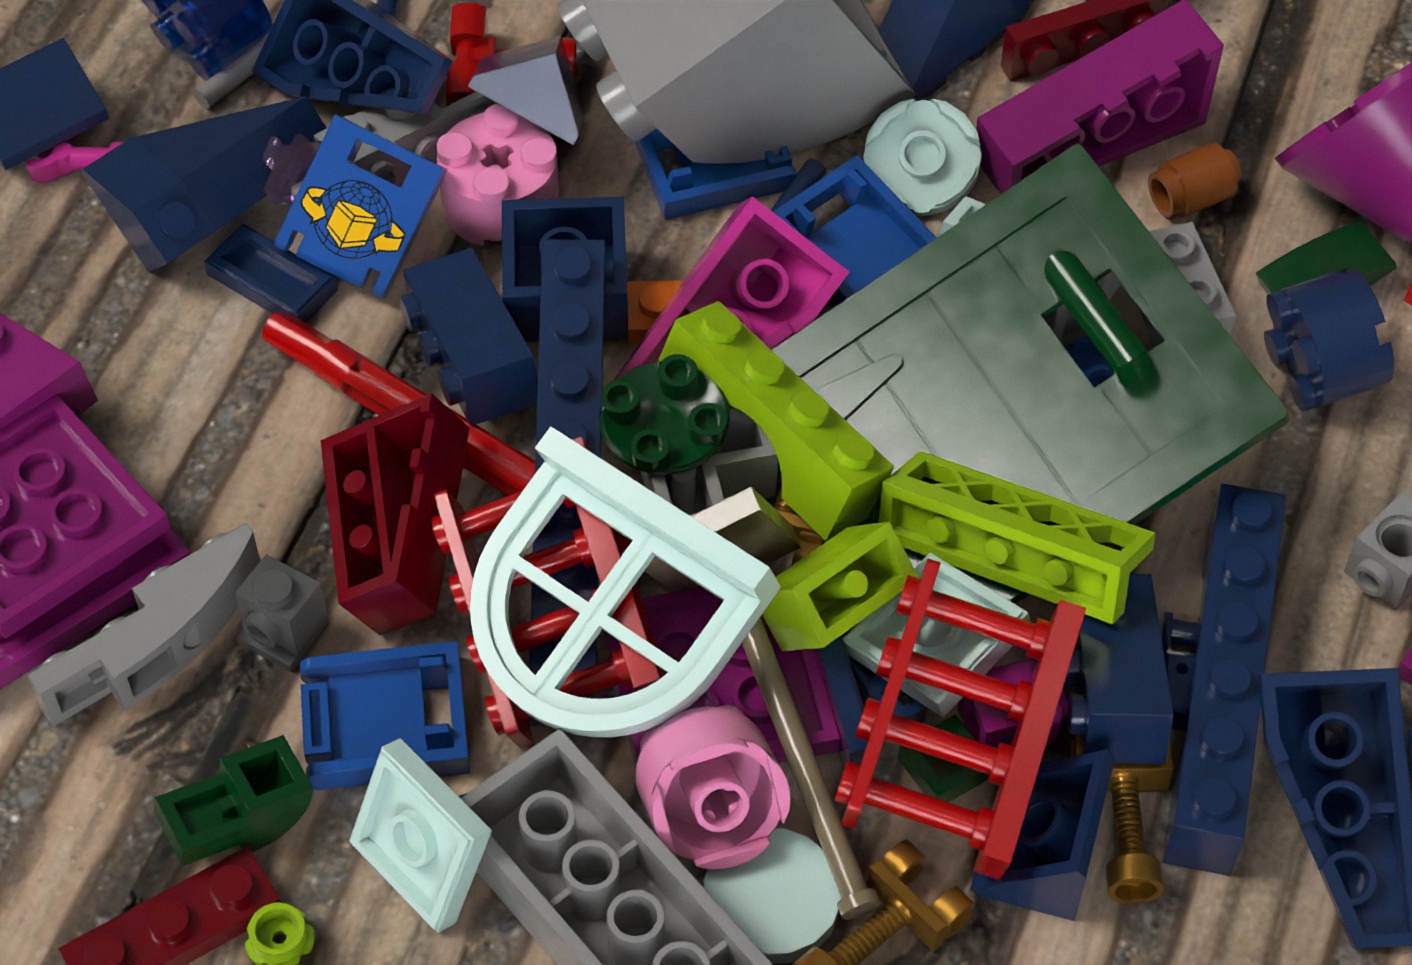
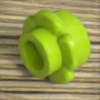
(275, 920)

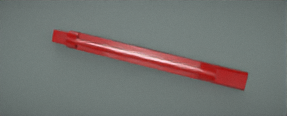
(384, 391)

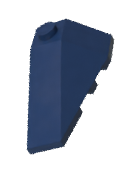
(940, 35)
(351, 56)
(193, 178)
(1348, 782)

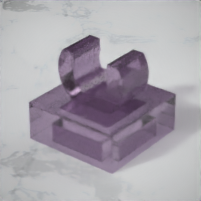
(288, 166)

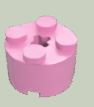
(491, 161)
(711, 786)

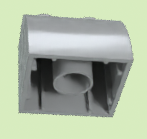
(739, 72)

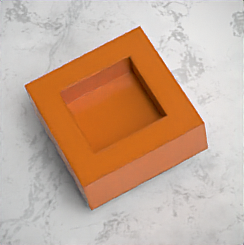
(645, 304)

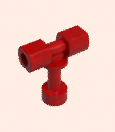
(471, 43)

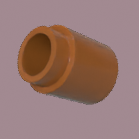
(1194, 180)

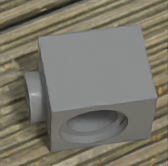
(1370, 560)

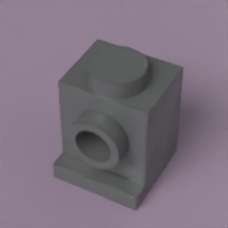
(280, 613)

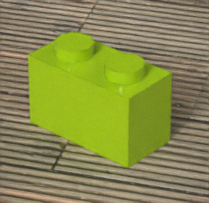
(837, 586)

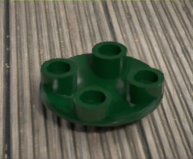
(664, 416)

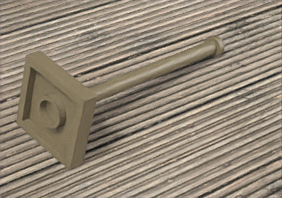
(767, 536)

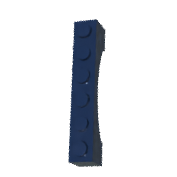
(1224, 698)

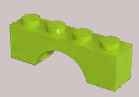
(824, 462)

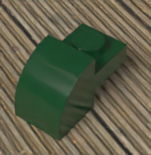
(245, 804)

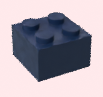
(534, 220)

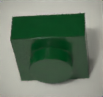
(937, 776)

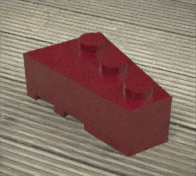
(382, 508)

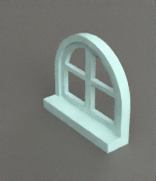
(655, 530)

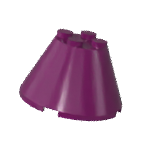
(1364, 155)

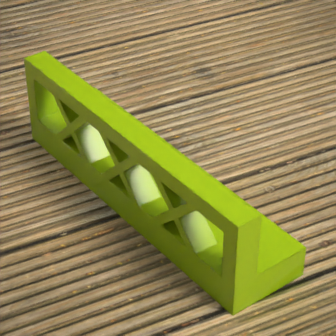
(1007, 538)

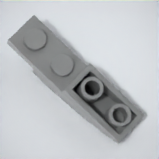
(176, 620)

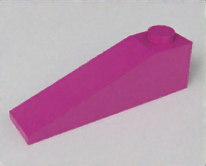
(759, 273)

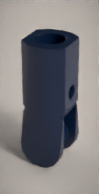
(1179, 664)

